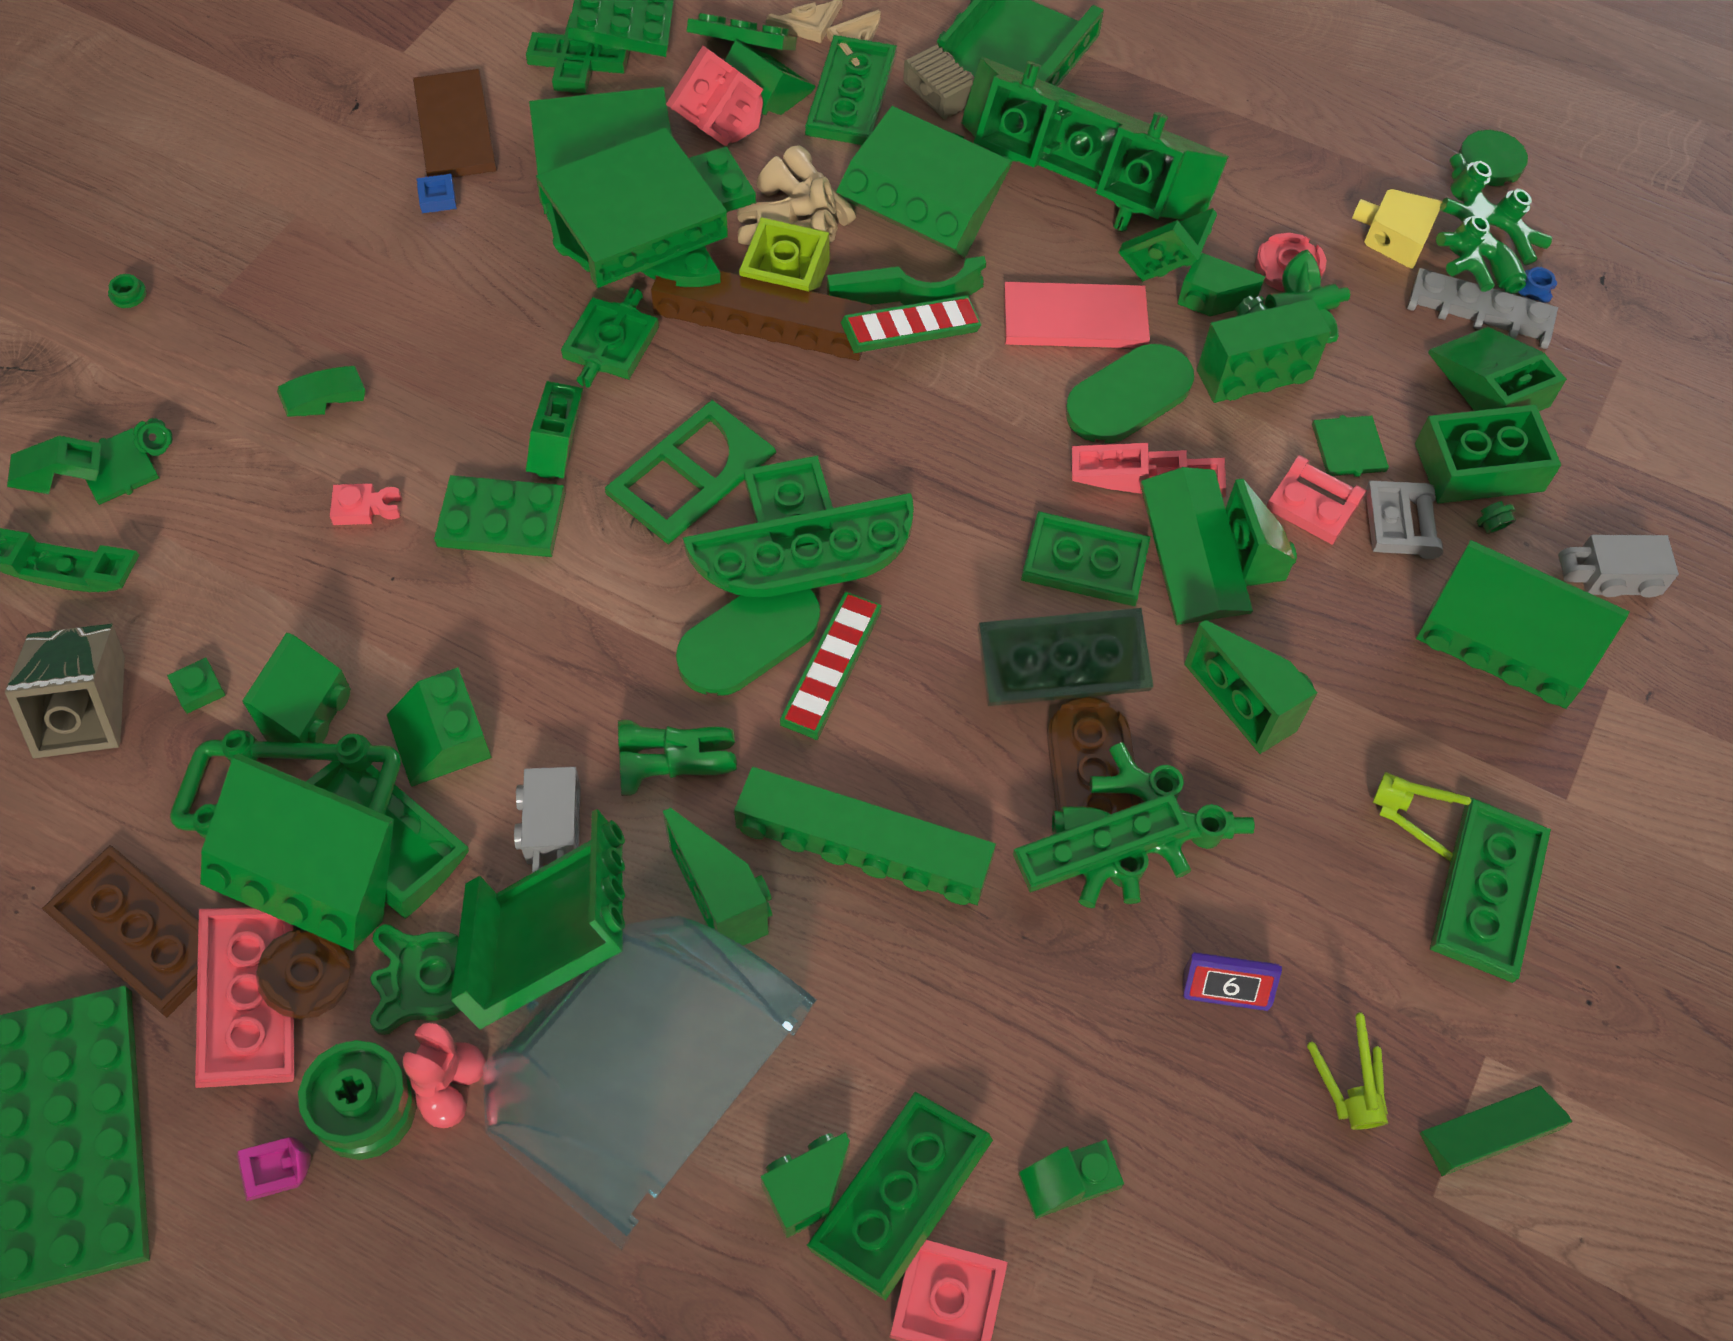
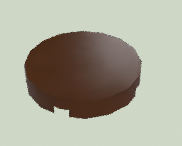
(302, 974)

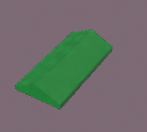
(1195, 545)

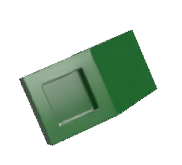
(35, 466)

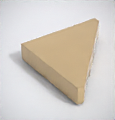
(808, 20)
(861, 28)

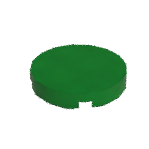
(1499, 151)

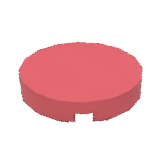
(1279, 251)

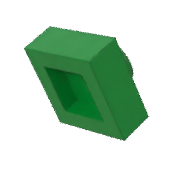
(196, 685)

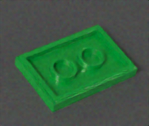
(1086, 558)

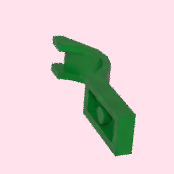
(894, 285)

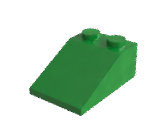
(1250, 684)
(719, 882)

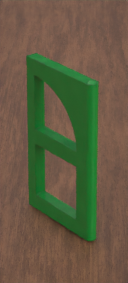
(745, 452)

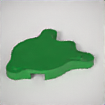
(417, 979)

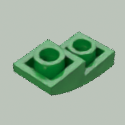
(312, 391)

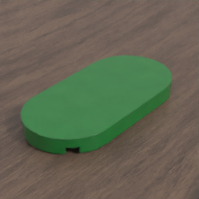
(1129, 393)
(745, 640)

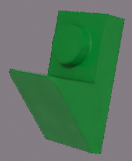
(1070, 1178)

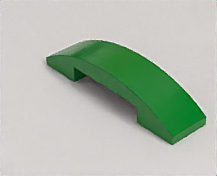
(64, 566)

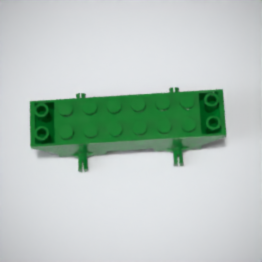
(1090, 143)

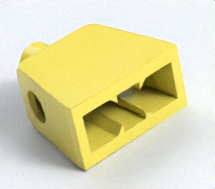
(1398, 224)

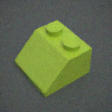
(787, 255)

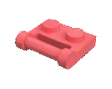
(1310, 508)

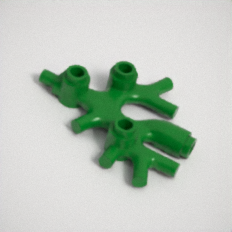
(1473, 236)
(1147, 786)

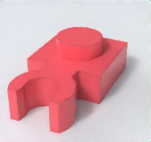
(358, 503)

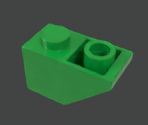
(806, 1186)

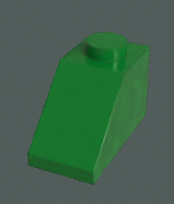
(1218, 286)

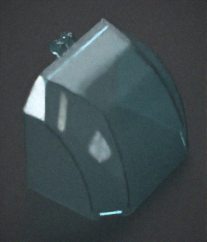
(636, 1065)

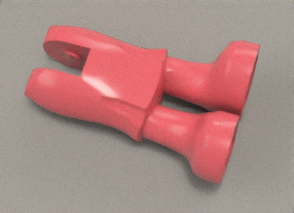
(435, 1067)

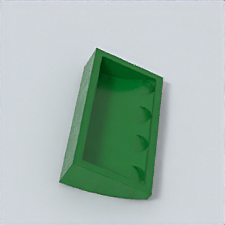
(421, 847)

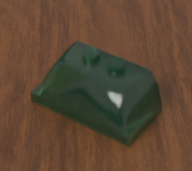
(1064, 656)

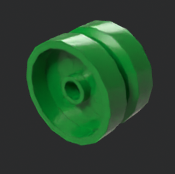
(357, 1100)

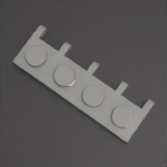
(1491, 308)

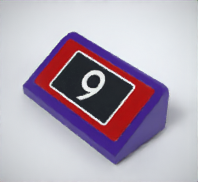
(1231, 981)

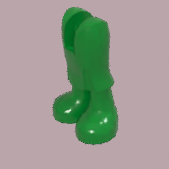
(683, 753)

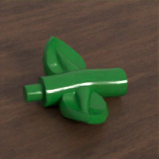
(1303, 282)

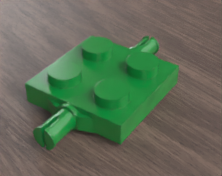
(610, 338)

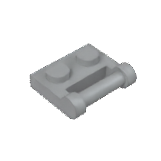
(1392, 518)

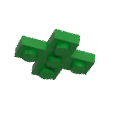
(573, 59)

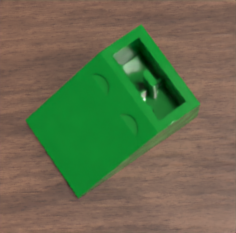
(1498, 371)

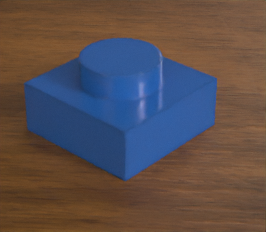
(436, 193)

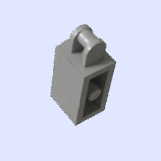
(1621, 565)
(549, 814)

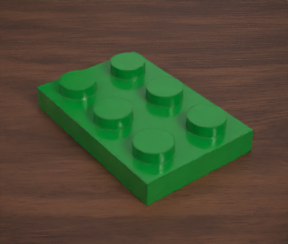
(742, 31)
(500, 516)

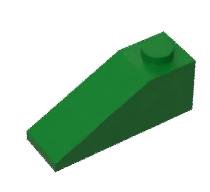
(553, 430)

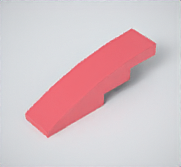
(1126, 465)

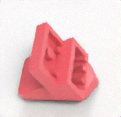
(718, 99)

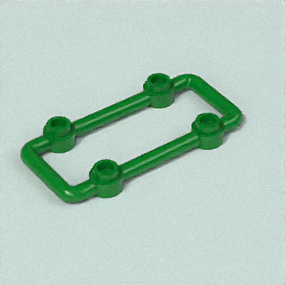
(351, 750)

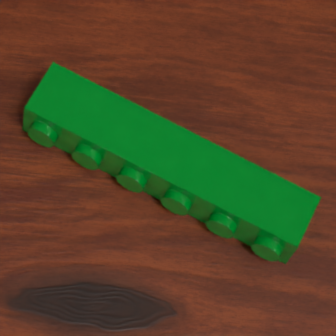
(864, 836)

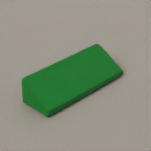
(1494, 1129)

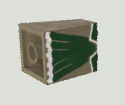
(69, 690)

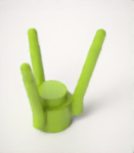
(1398, 793)
(1366, 1103)

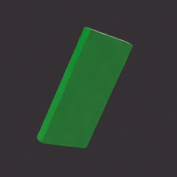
(851, 95)
(1491, 890)
(900, 1194)

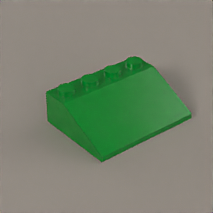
(924, 180)
(1521, 624)
(298, 853)

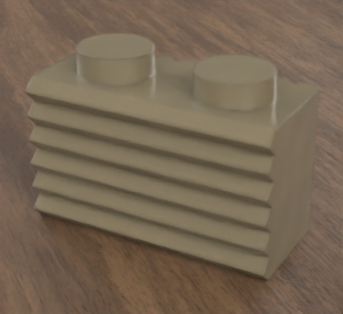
(938, 80)

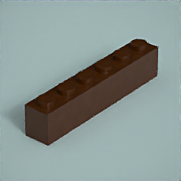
(762, 311)

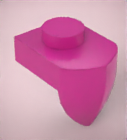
(273, 1167)

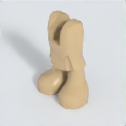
(798, 165)
(818, 203)

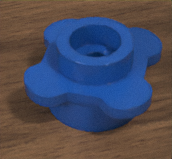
(1539, 284)

